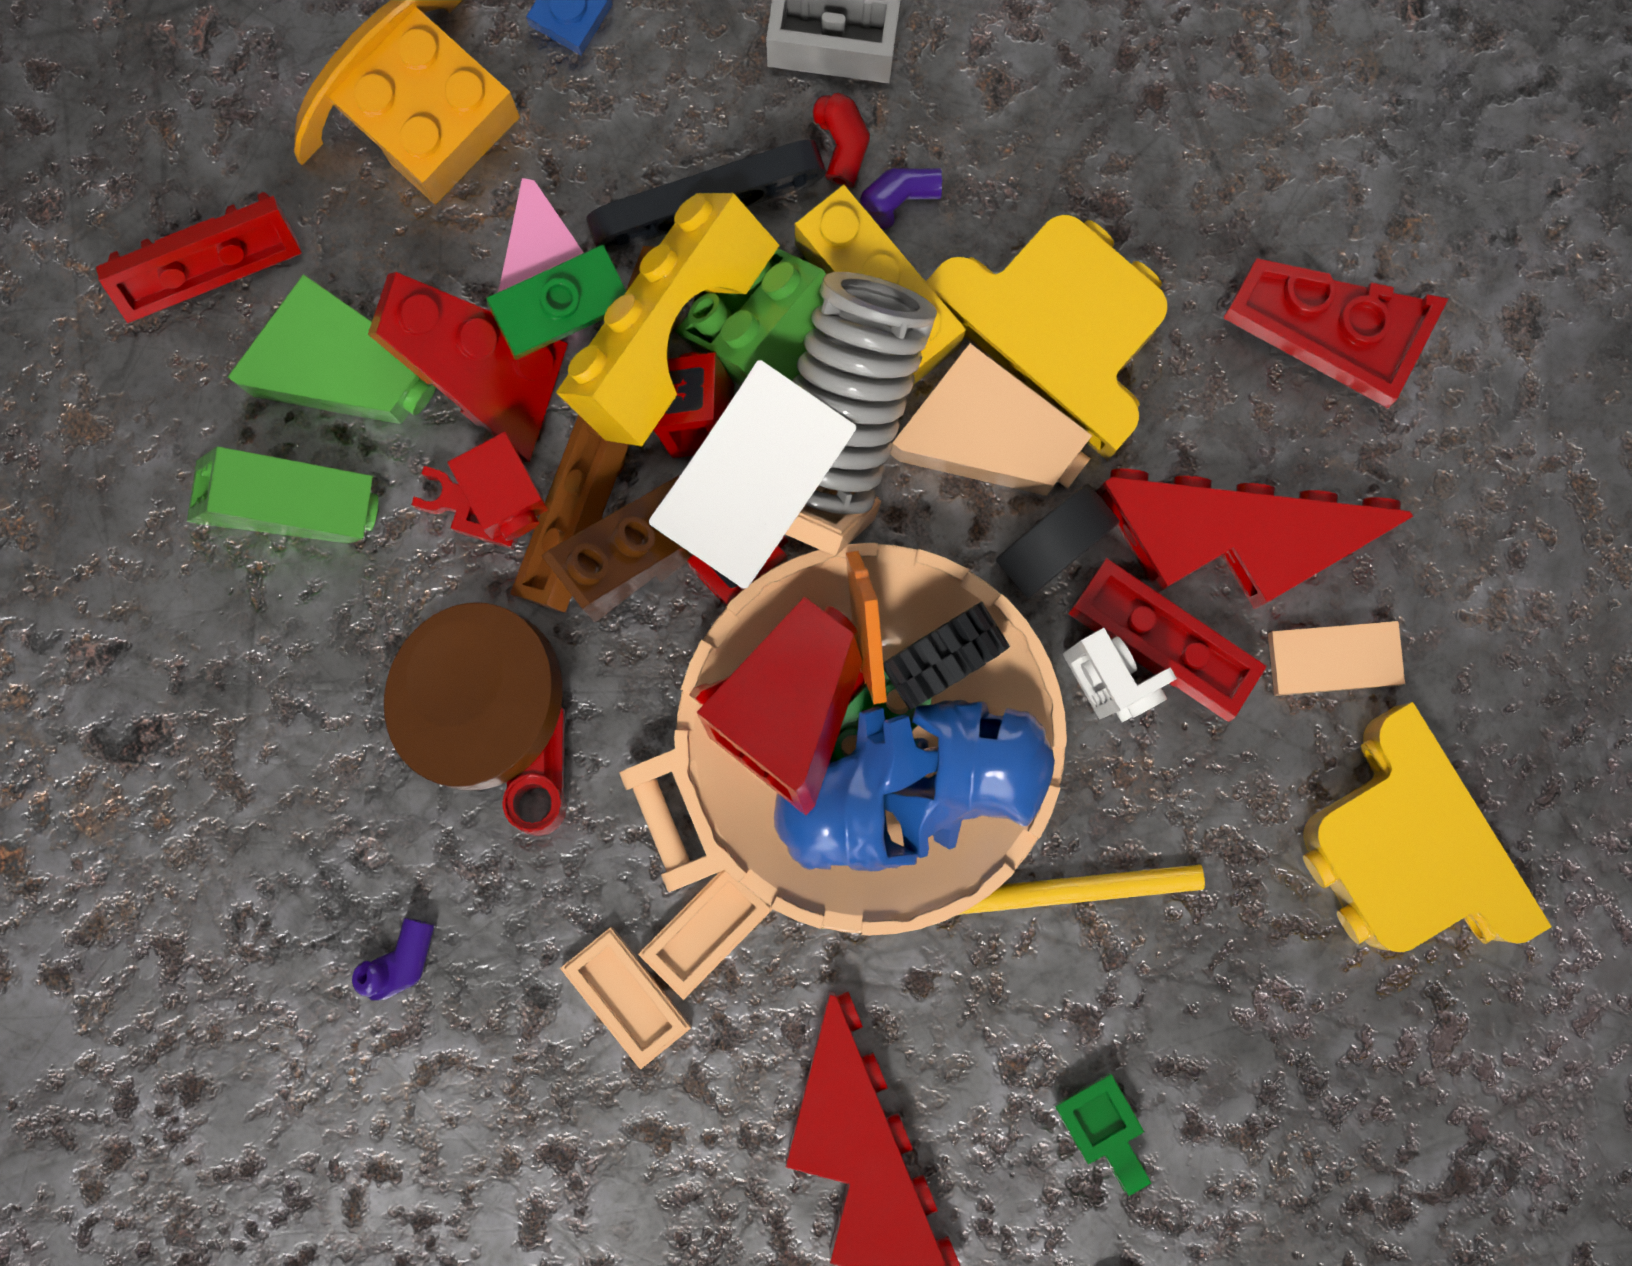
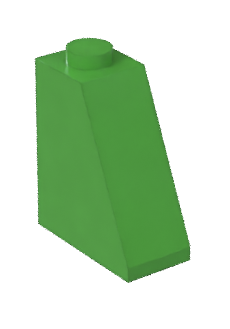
(323, 359)
(281, 497)

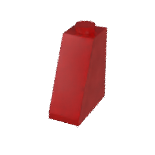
(789, 702)

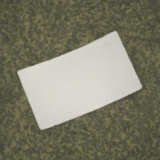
(752, 474)

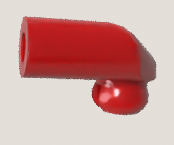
(848, 129)

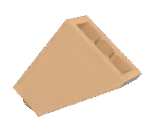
(992, 430)

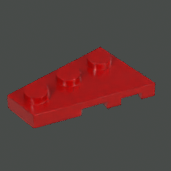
(1339, 328)
(467, 358)

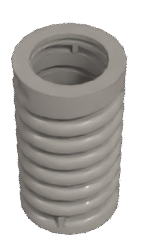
(863, 369)

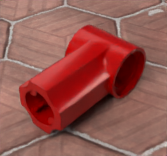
(543, 773)

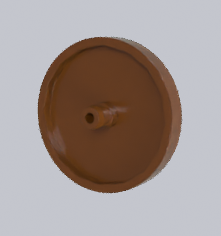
(473, 696)

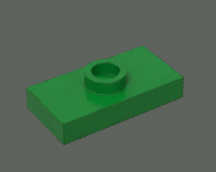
(556, 302)

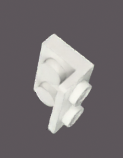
(1104, 673)

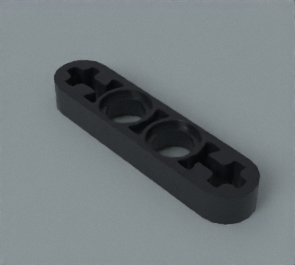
(750, 179)

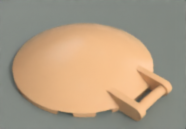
(737, 808)

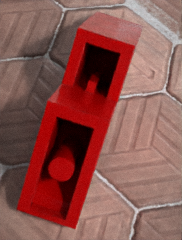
(1261, 536)
(850, 1140)

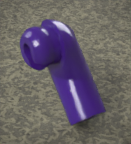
(895, 187)
(399, 968)

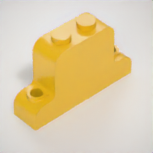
(1062, 321)
(1415, 848)

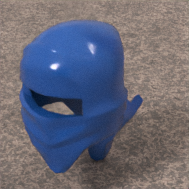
(984, 769)
(849, 814)

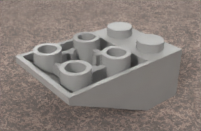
(834, 37)

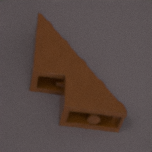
(617, 555)

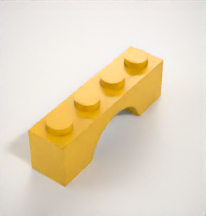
(623, 374)

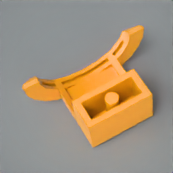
(411, 96)

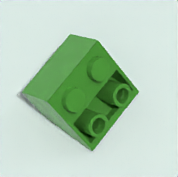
(763, 323)

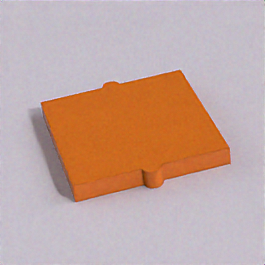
(866, 620)

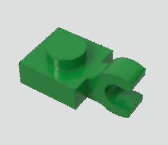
(1102, 1126)

